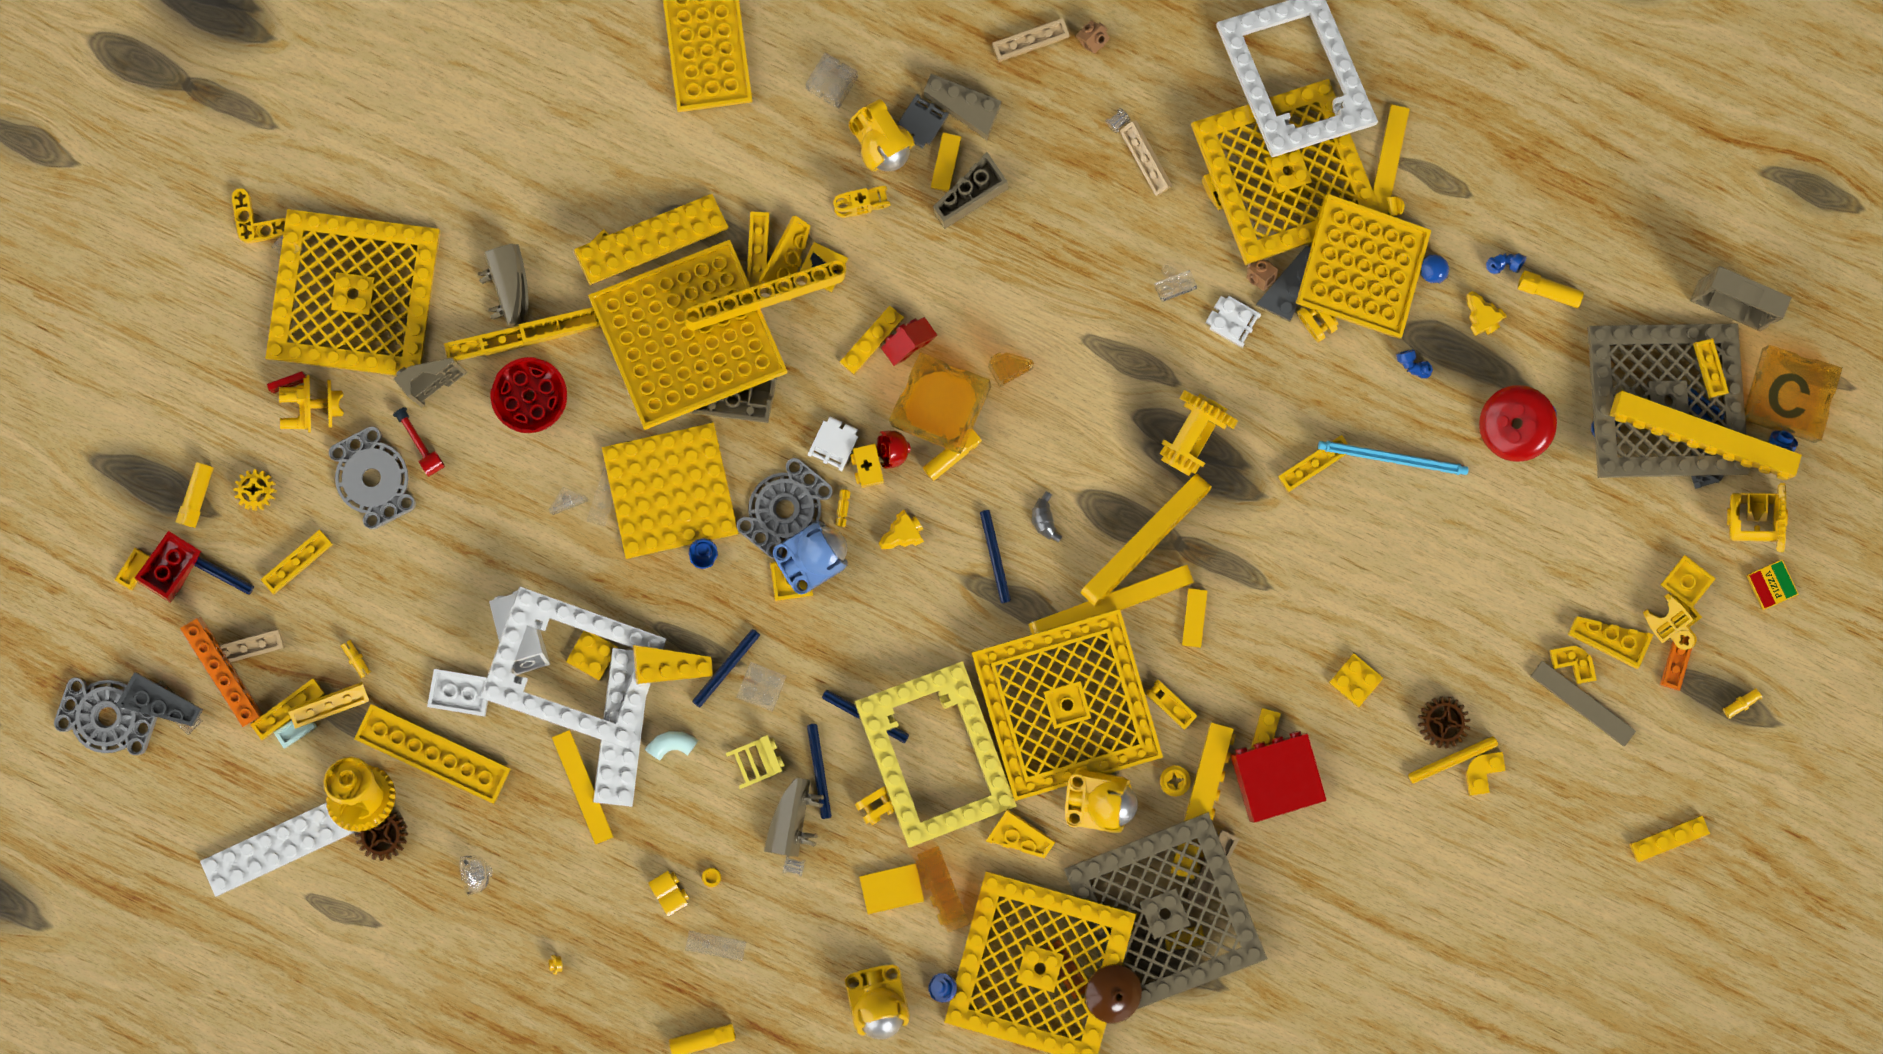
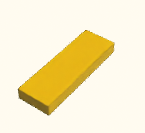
(945, 162)
(1711, 368)
(1194, 618)

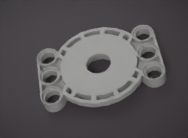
(789, 489)
(381, 495)
(86, 717)

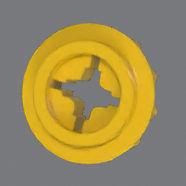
(1182, 786)

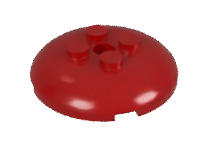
(518, 379)
(1537, 427)

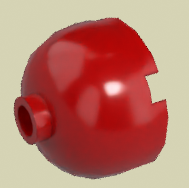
(892, 448)

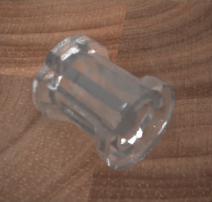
(1118, 120)
(793, 866)

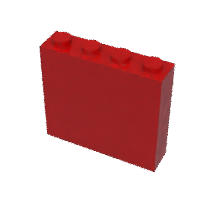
(1278, 776)

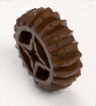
(1446, 714)
(389, 839)

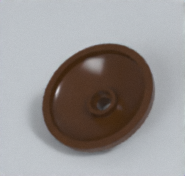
(1102, 992)

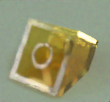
(1008, 367)

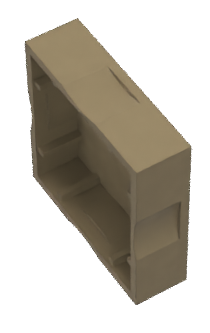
(1740, 299)

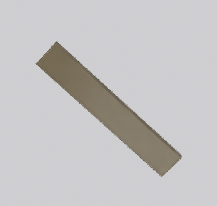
(1583, 703)

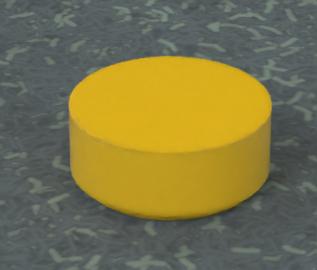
(711, 877)

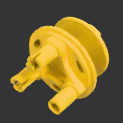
(301, 395)

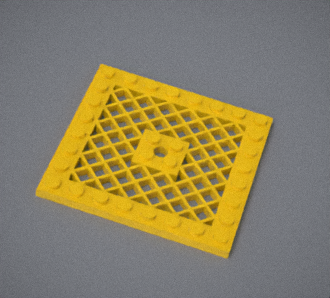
(1232, 200)
(296, 225)
(1132, 755)
(1012, 1031)

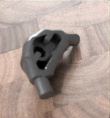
(1043, 519)

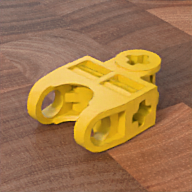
(868, 197)
(1679, 629)

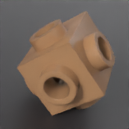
(1093, 36)
(1261, 274)

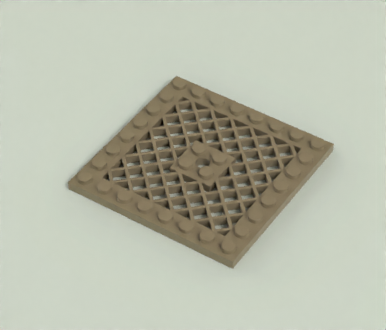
(1600, 356)
(1198, 974)

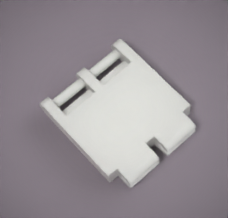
(1232, 320)
(834, 442)

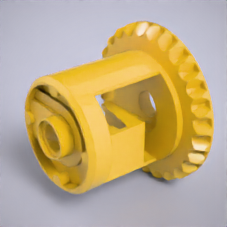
(1757, 512)
(358, 794)

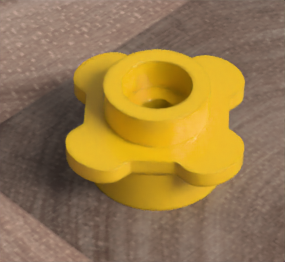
(555, 964)

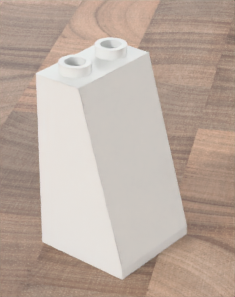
(532, 650)

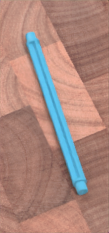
(1393, 457)

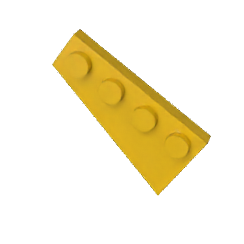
(788, 252)
(1617, 642)
(666, 665)

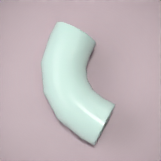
(671, 741)

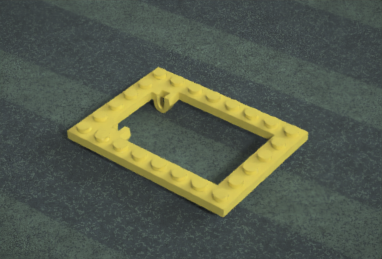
(877, 718)

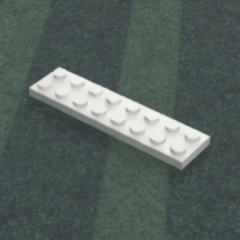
(615, 763)
(271, 849)

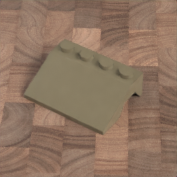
(424, 379)
(747, 405)

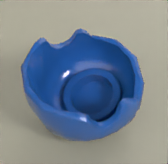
(1434, 269)
(703, 553)

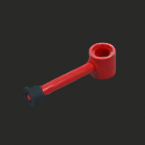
(430, 462)

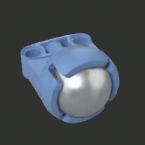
(812, 556)

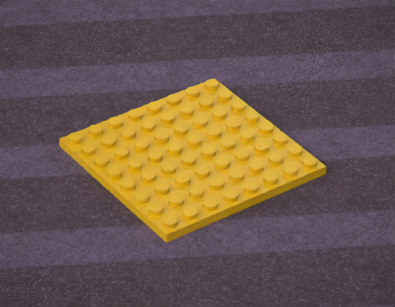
(676, 367)

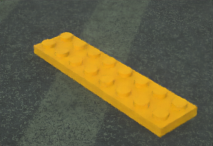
(650, 239)
(432, 754)

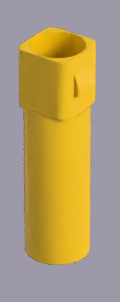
(1555, 291)
(948, 458)
(190, 509)
(702, 1039)

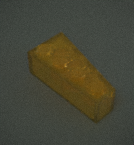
(942, 889)

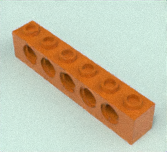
(221, 671)

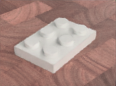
(457, 692)

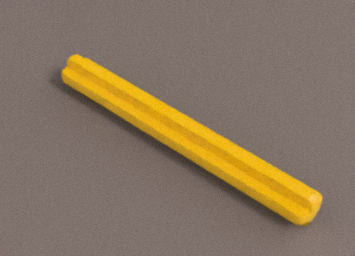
(1453, 759)

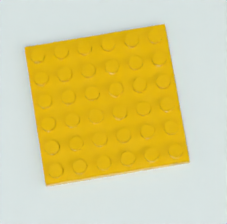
(1363, 266)
(669, 490)

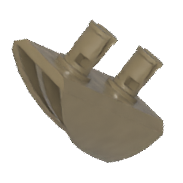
(510, 281)
(787, 822)

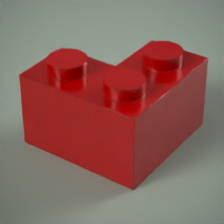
(908, 340)

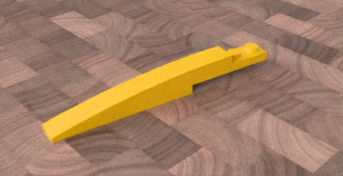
(523, 335)

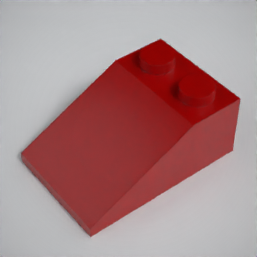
(168, 567)

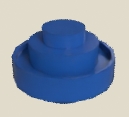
(1783, 439)
(942, 987)

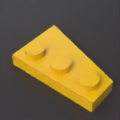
(1018, 834)

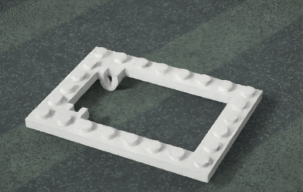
(1276, 131)
(508, 688)

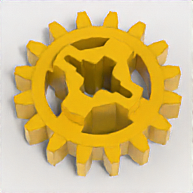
(255, 497)

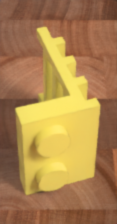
(766, 748)

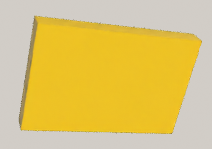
(891, 888)

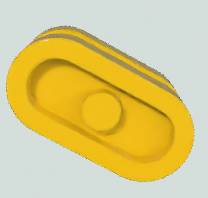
(1328, 323)
(873, 816)

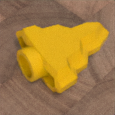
(1483, 315)
(902, 532)

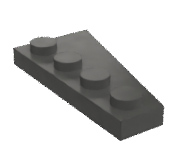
(1283, 294)
(153, 699)

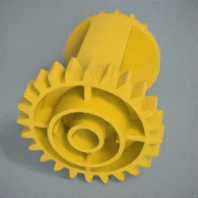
(1195, 432)

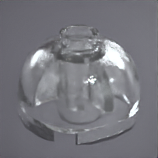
(474, 873)

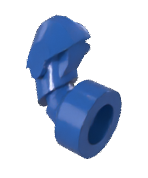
(1497, 264)
(1420, 369)

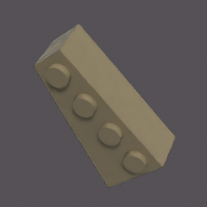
(964, 104)
(971, 192)

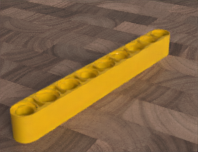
(758, 301)
(1146, 539)
(1119, 599)

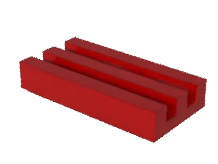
(289, 381)

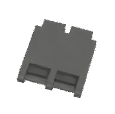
(922, 122)

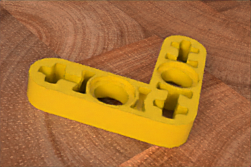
(254, 228)

